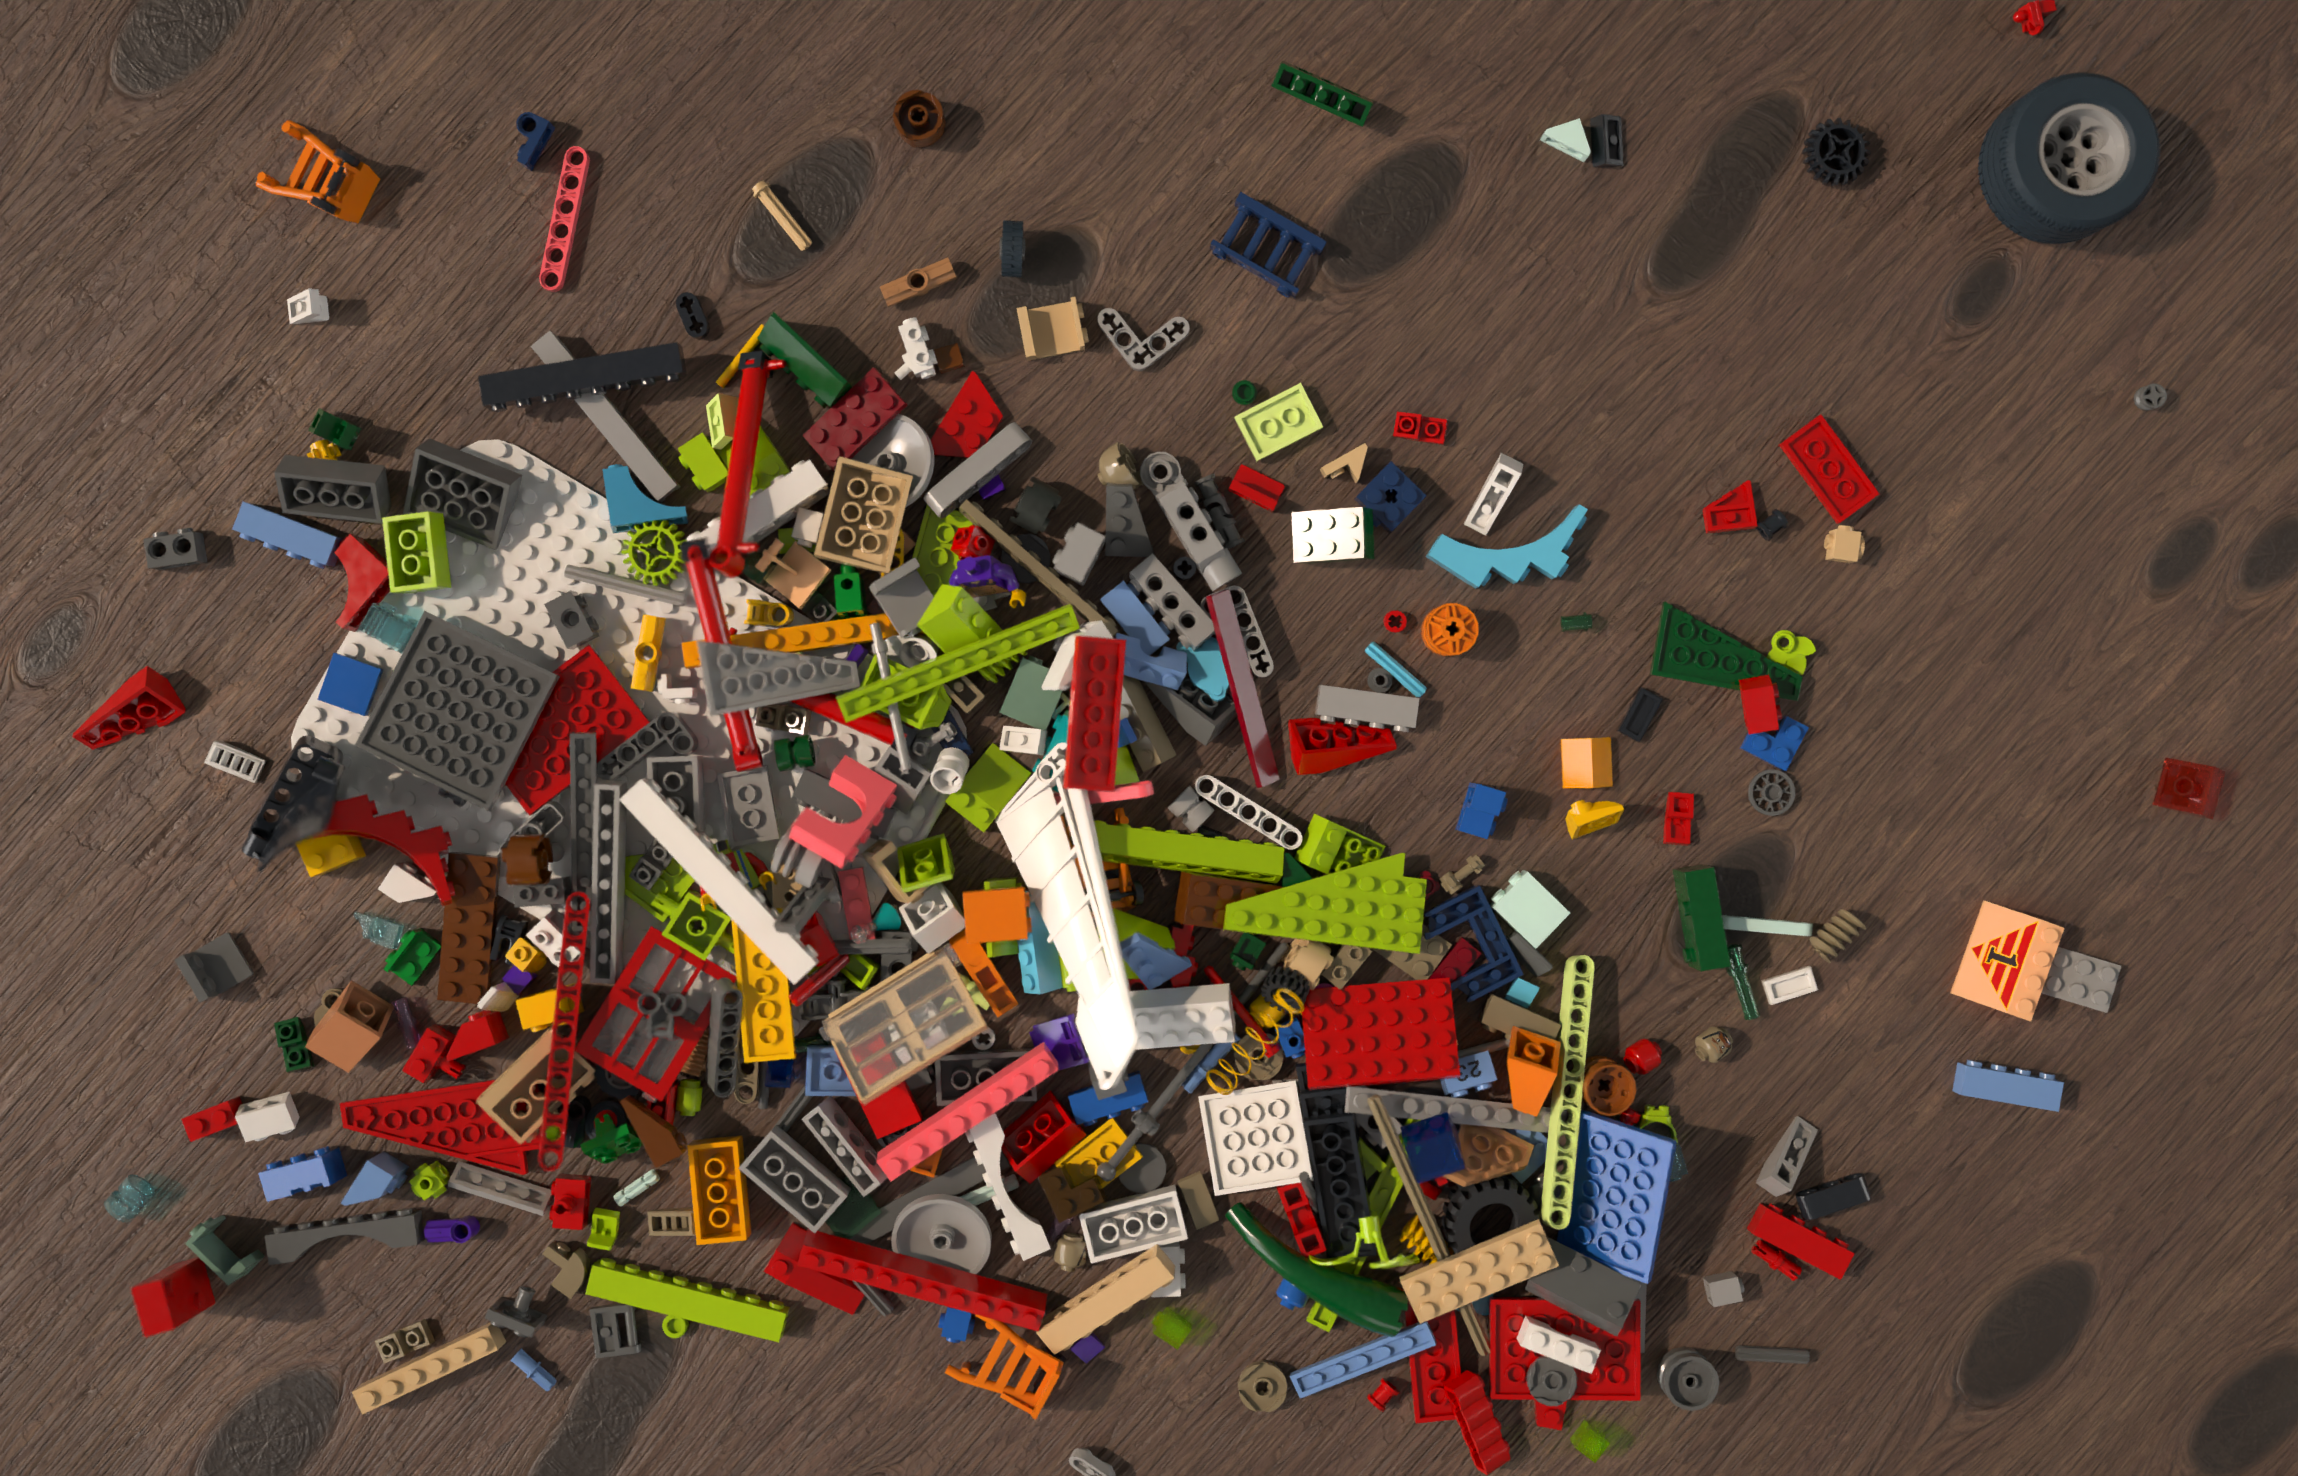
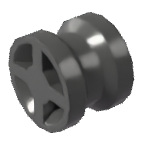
(2156, 395)

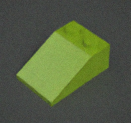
(767, 462)
(988, 787)
(925, 863)

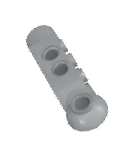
(1173, 496)

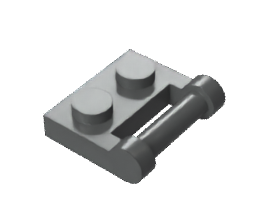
(607, 1331)

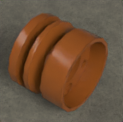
(1616, 1090)

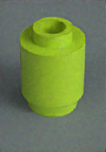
(689, 1097)

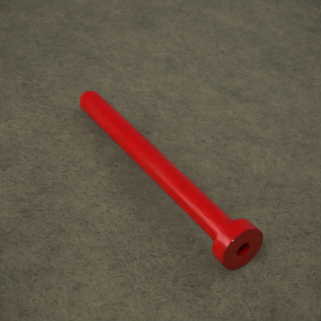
(1244, 1014)

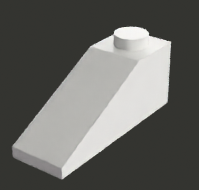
(1494, 493)

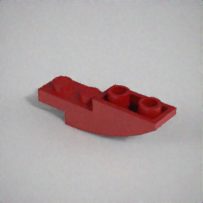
(1183, 943)

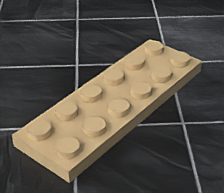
(1479, 1271)

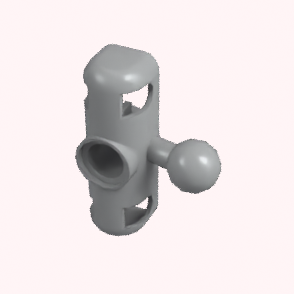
(544, 822)

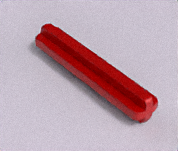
(818, 979)

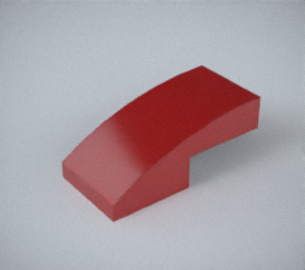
(1678, 818)

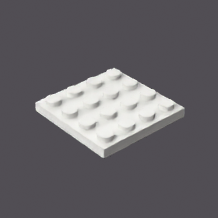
(1255, 1137)

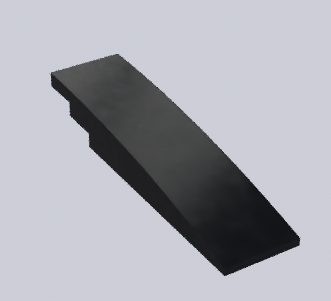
(1335, 1166)

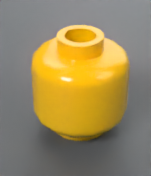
(1260, 1005)

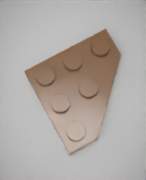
(1489, 1154)

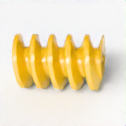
(1417, 1237)

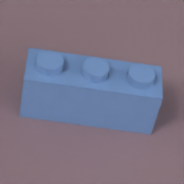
(1136, 617)

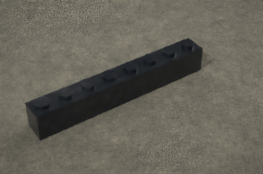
(582, 376)

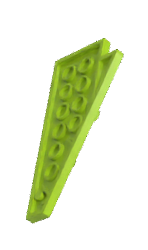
(1351, 907)

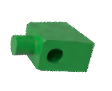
(850, 602)

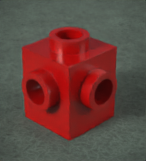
(972, 542)

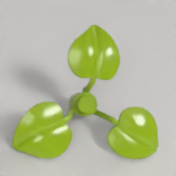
(1371, 1233)

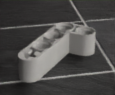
(1253, 629)

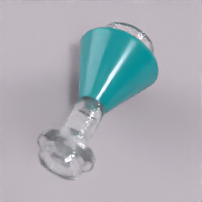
(886, 918)

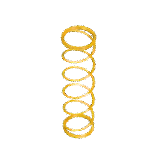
(1280, 1001)

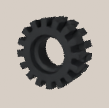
(1285, 979)

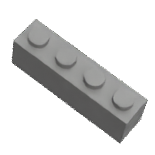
(1368, 707)

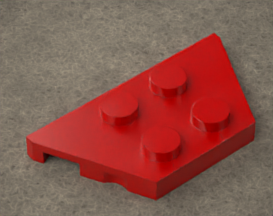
(968, 421)

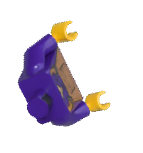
(987, 577)

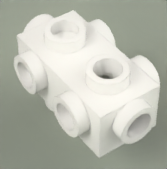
(918, 357)

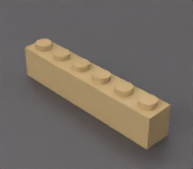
(1106, 1299)
(428, 1367)

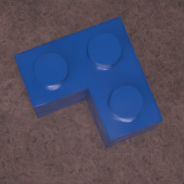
(1479, 810)

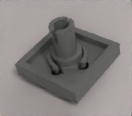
(517, 1314)

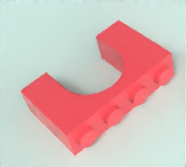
(840, 841)

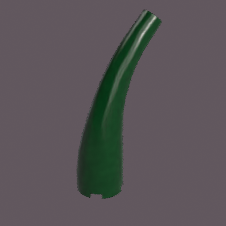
(1348, 1295)

